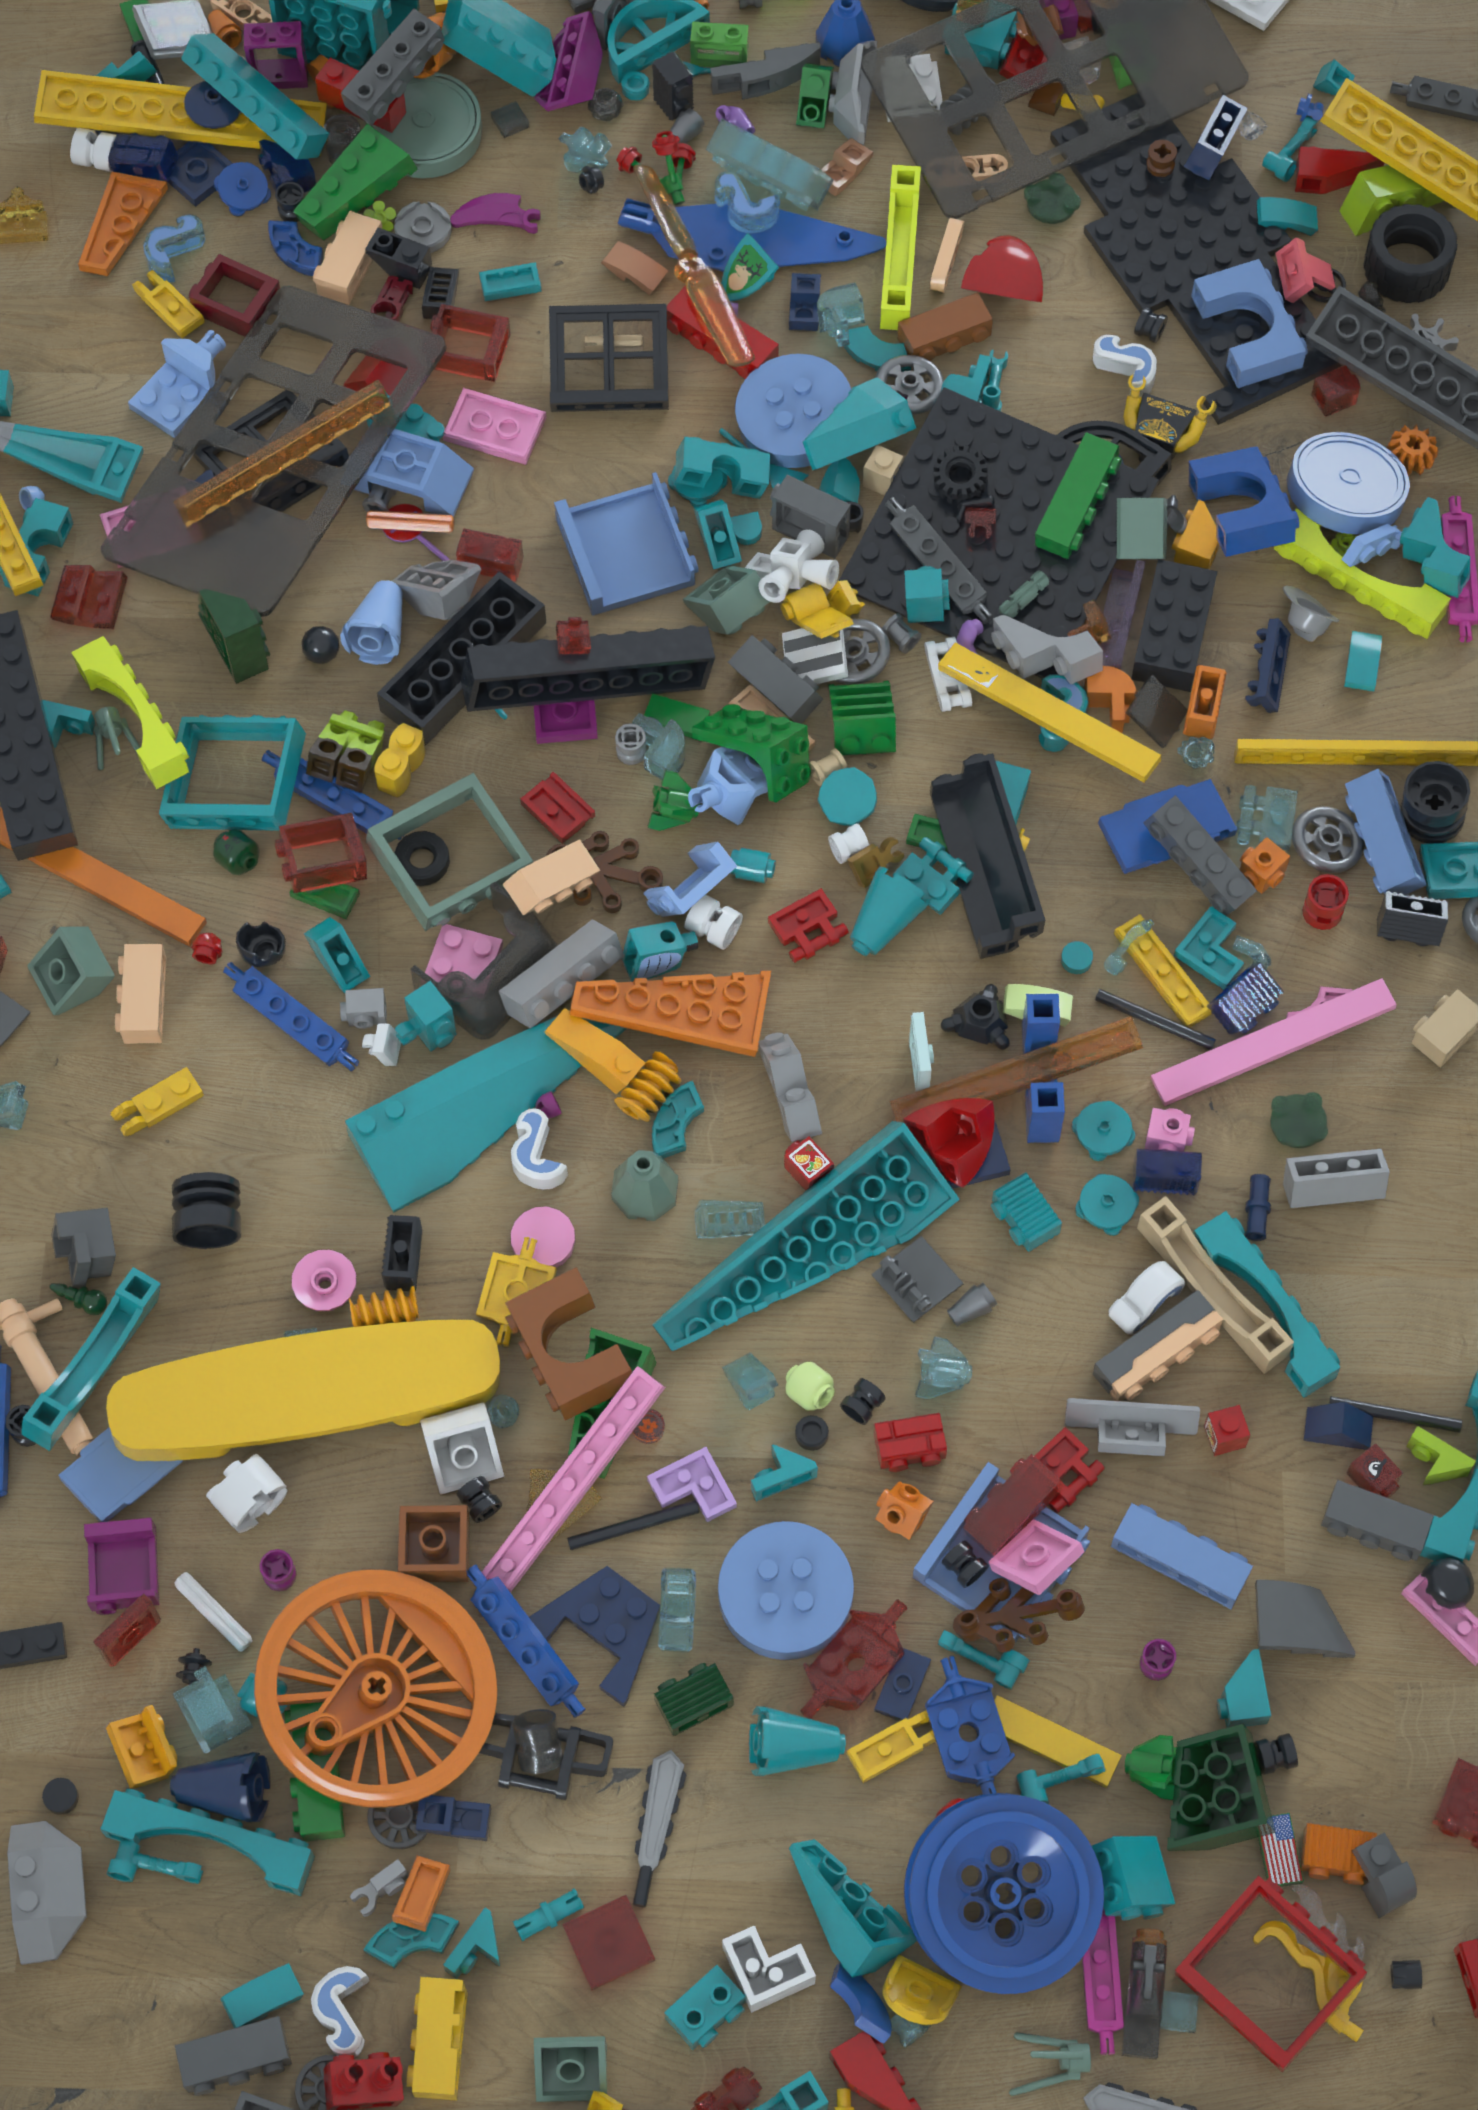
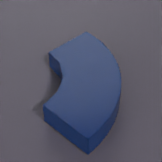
(292, 248)
(864, 2003)

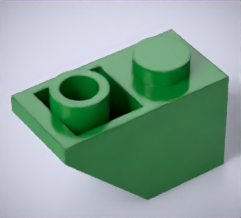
(814, 95)

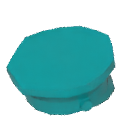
(847, 796)

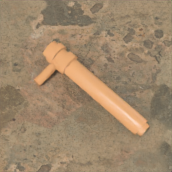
(21, 1336)

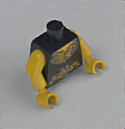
(1163, 421)

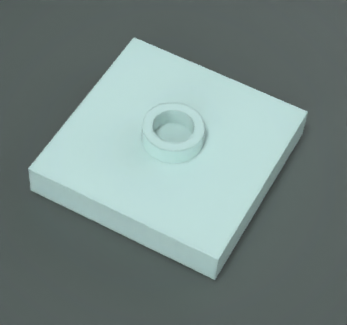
(920, 1051)

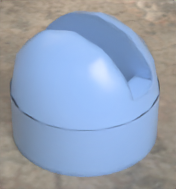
(28, 494)

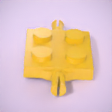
(507, 1279)

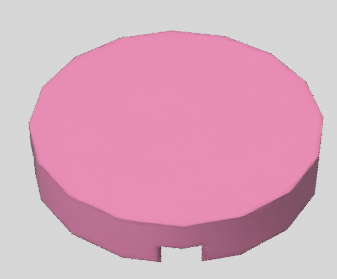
(551, 1230)

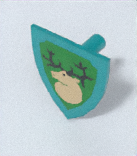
(747, 269)

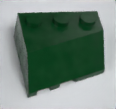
(235, 633)
(1218, 1792)

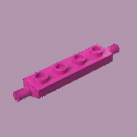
(1458, 535)
(1103, 1985)

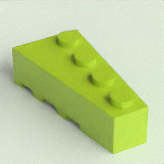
(1377, 192)

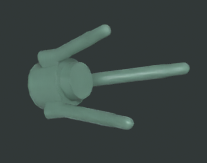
(110, 726)
(1071, 2056)

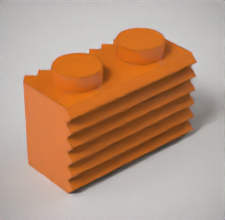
(1204, 702)
(1329, 1852)

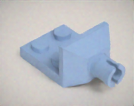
(179, 384)
(729, 784)

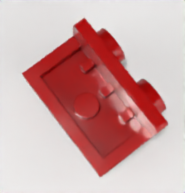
(1021, 57)

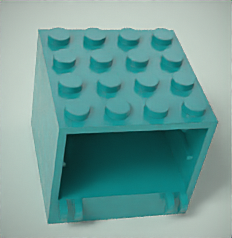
(342, 28)

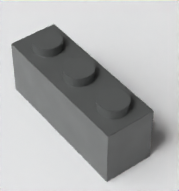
(776, 679)
(1376, 1521)
(233, 2056)

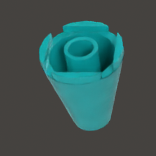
(886, 911)
(791, 1742)

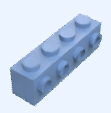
(1384, 834)
(1182, 1555)

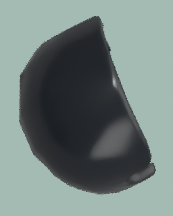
(260, 944)
(1449, 1582)

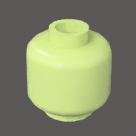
(809, 1386)

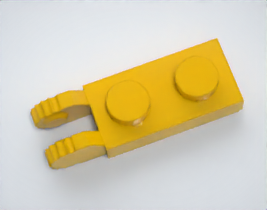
(169, 305)
(158, 1102)
(889, 1747)

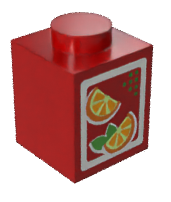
(807, 1162)
(1227, 1430)

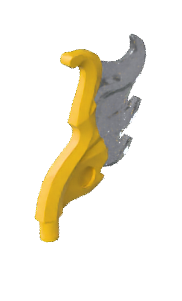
(1327, 1974)

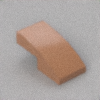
(846, 165)
(633, 264)

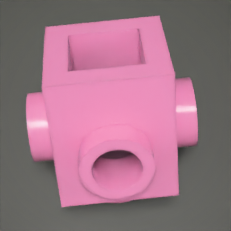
(1169, 1130)

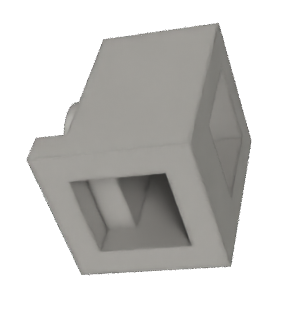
(364, 1008)

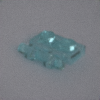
(1277, 816)

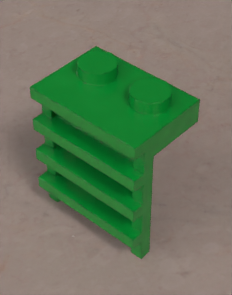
(863, 718)

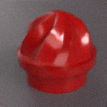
(207, 948)

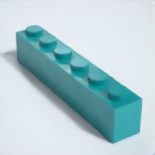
(255, 96)

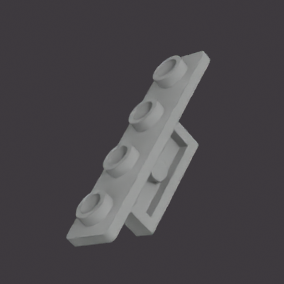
(1132, 1425)

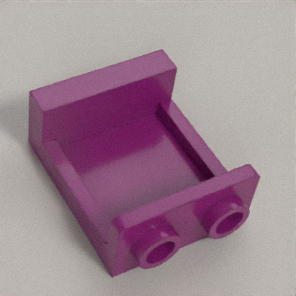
(121, 1564)

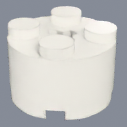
(247, 1493)

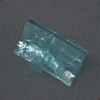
(585, 149)

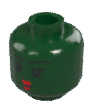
(236, 852)

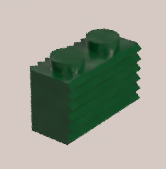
(693, 1698)

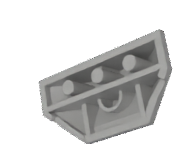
(852, 94)
(439, 587)
(44, 1890)

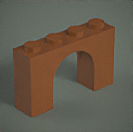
(571, 1385)

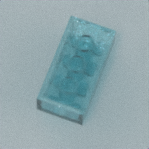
(772, 166)

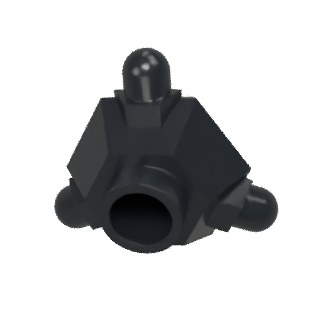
(980, 1019)

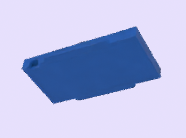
(1138, 848)

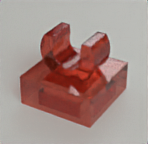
(980, 517)
(573, 636)

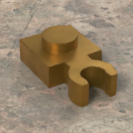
(868, 860)

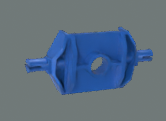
(968, 1703)

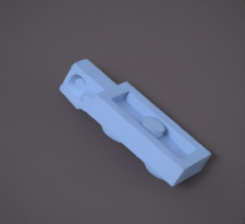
(1372, 544)

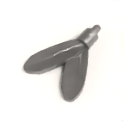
(1174, 516)

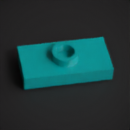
(510, 281)

